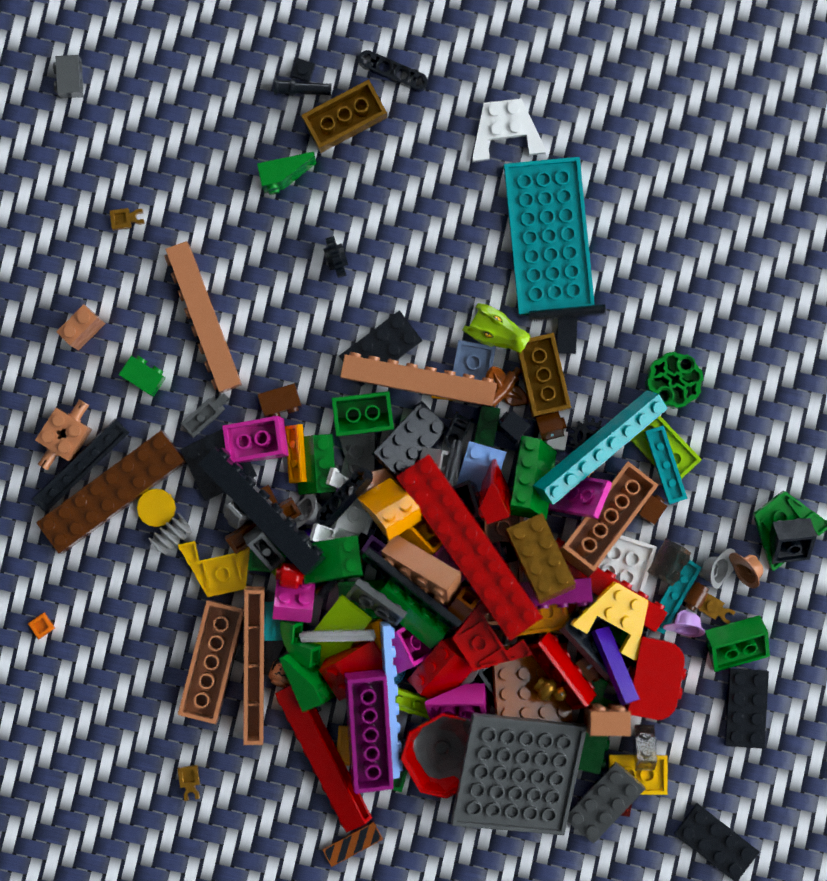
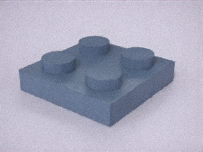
(473, 359)

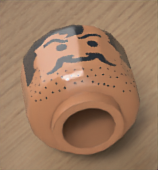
(278, 675)

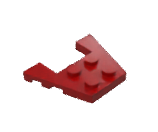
(480, 643)

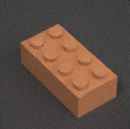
(424, 570)

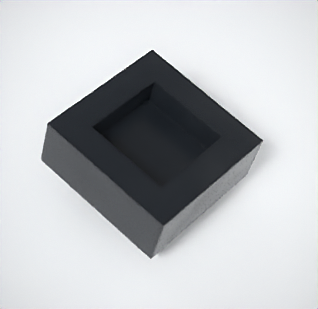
(303, 70)

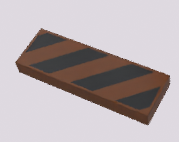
(352, 844)

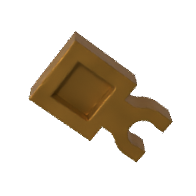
(123, 218)
(714, 607)
(189, 778)

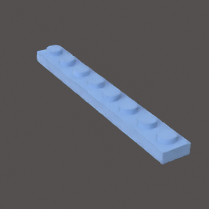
(390, 670)

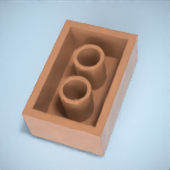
(608, 720)

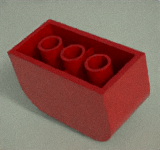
(657, 678)

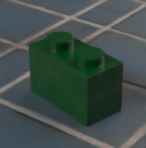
(487, 425)
(593, 753)

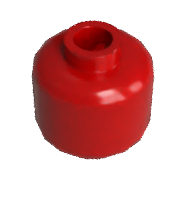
(289, 576)

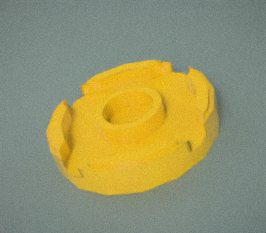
(156, 507)

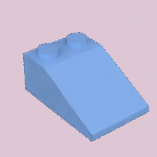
(477, 461)

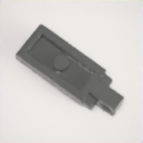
(204, 415)

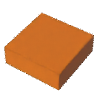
(41, 625)

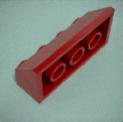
(558, 666)

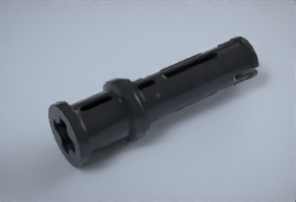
(292, 87)

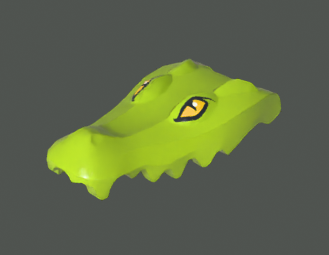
(496, 329)

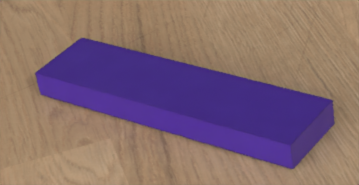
(615, 665)

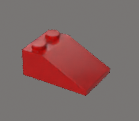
(355, 659)

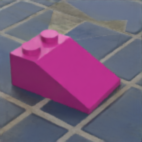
(256, 439)
(460, 701)

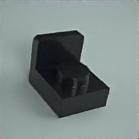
(506, 551)

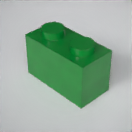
(142, 375)

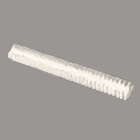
(331, 636)

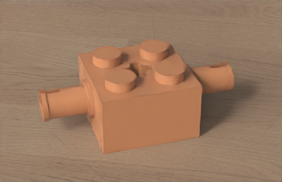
(51, 436)

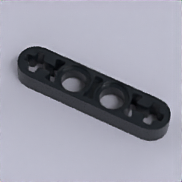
(394, 68)
(360, 481)

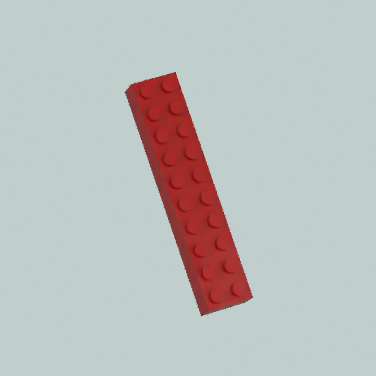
(470, 547)

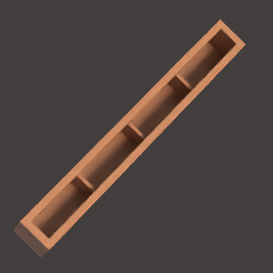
(203, 316)
(418, 380)
(254, 665)

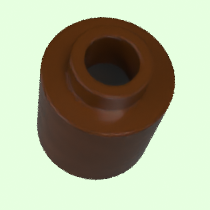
(696, 596)

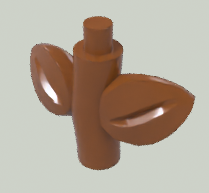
(506, 387)

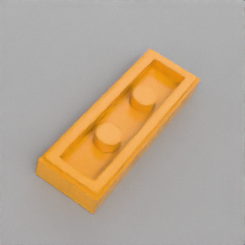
(296, 457)

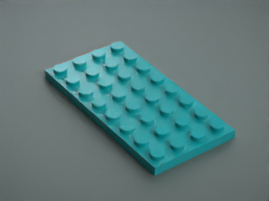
(548, 234)

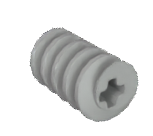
(171, 534)

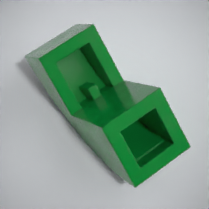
(303, 652)

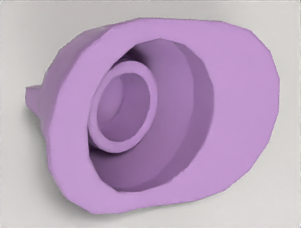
(686, 624)

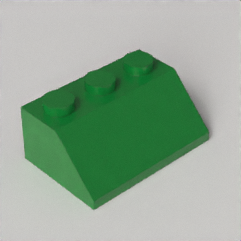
(362, 413)
(319, 459)
(737, 643)

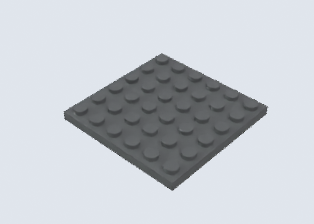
(518, 774)

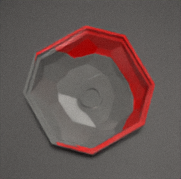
(436, 753)

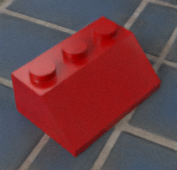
(494, 495)
(441, 670)

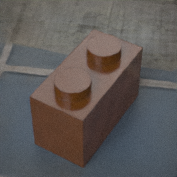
(280, 401)

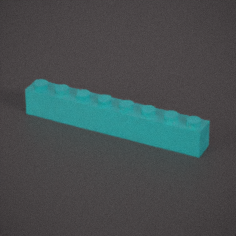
(600, 447)

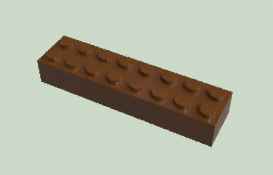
(111, 492)

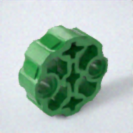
(674, 360)

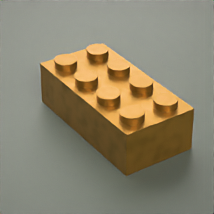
(344, 116)
(543, 376)
(540, 558)

